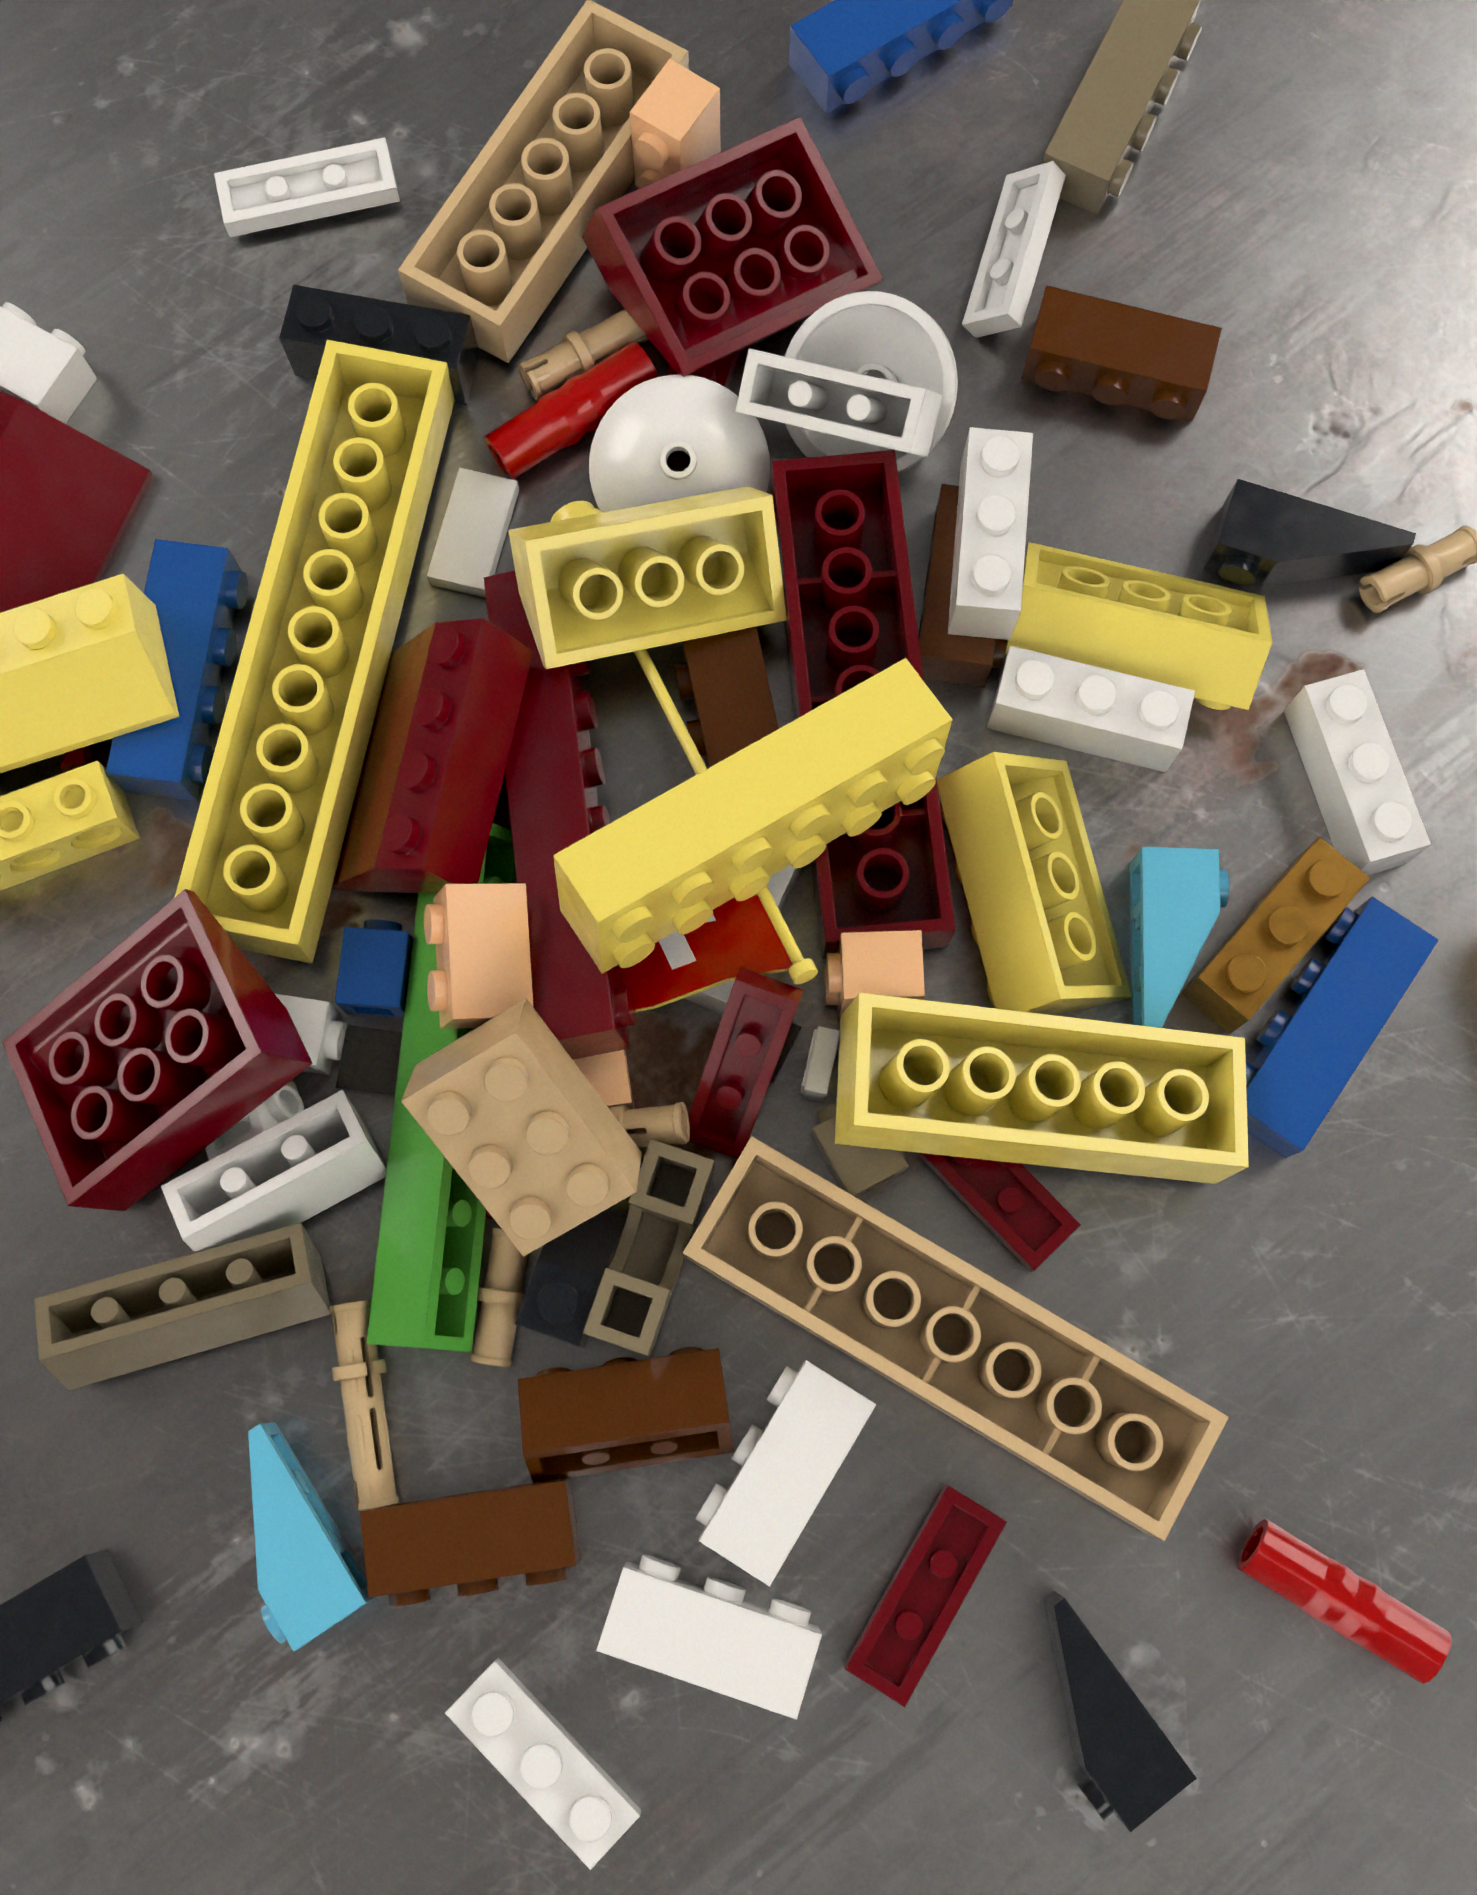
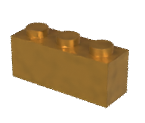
(1275, 935)

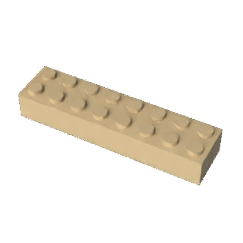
(957, 1339)

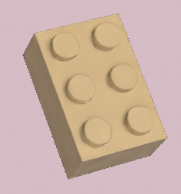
(523, 1128)

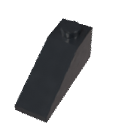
(1286, 539)
(570, 1276)
(1111, 1733)

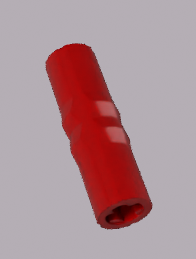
(568, 412)
(1345, 1601)

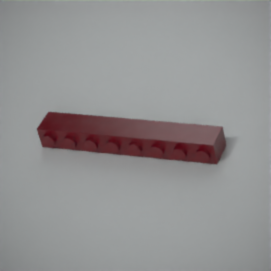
(550, 807)

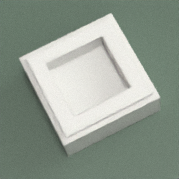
(819, 1064)

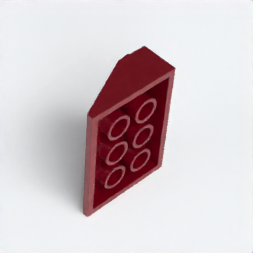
(731, 248)
(59, 504)
(435, 760)
(152, 1056)

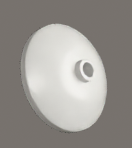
(880, 339)
(671, 416)

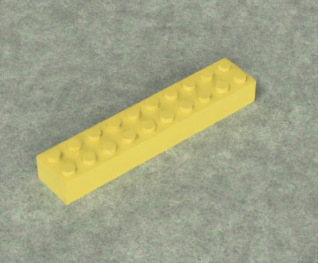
(318, 649)

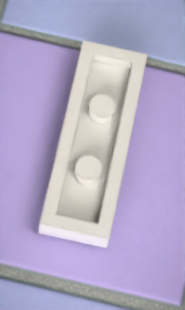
(306, 187)
(1014, 250)
(544, 1763)

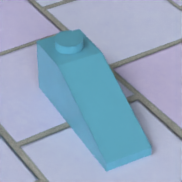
(1171, 915)
(301, 1555)

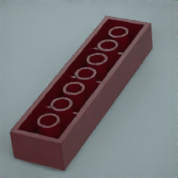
(845, 623)

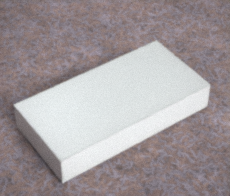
(472, 531)

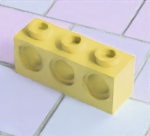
(61, 823)

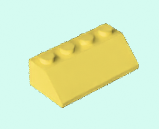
(649, 575)
(1144, 624)
(80, 671)
(1031, 885)

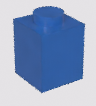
(374, 969)

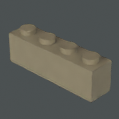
(1117, 95)
(181, 1307)

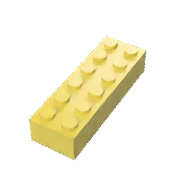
(752, 817)
(1041, 1089)

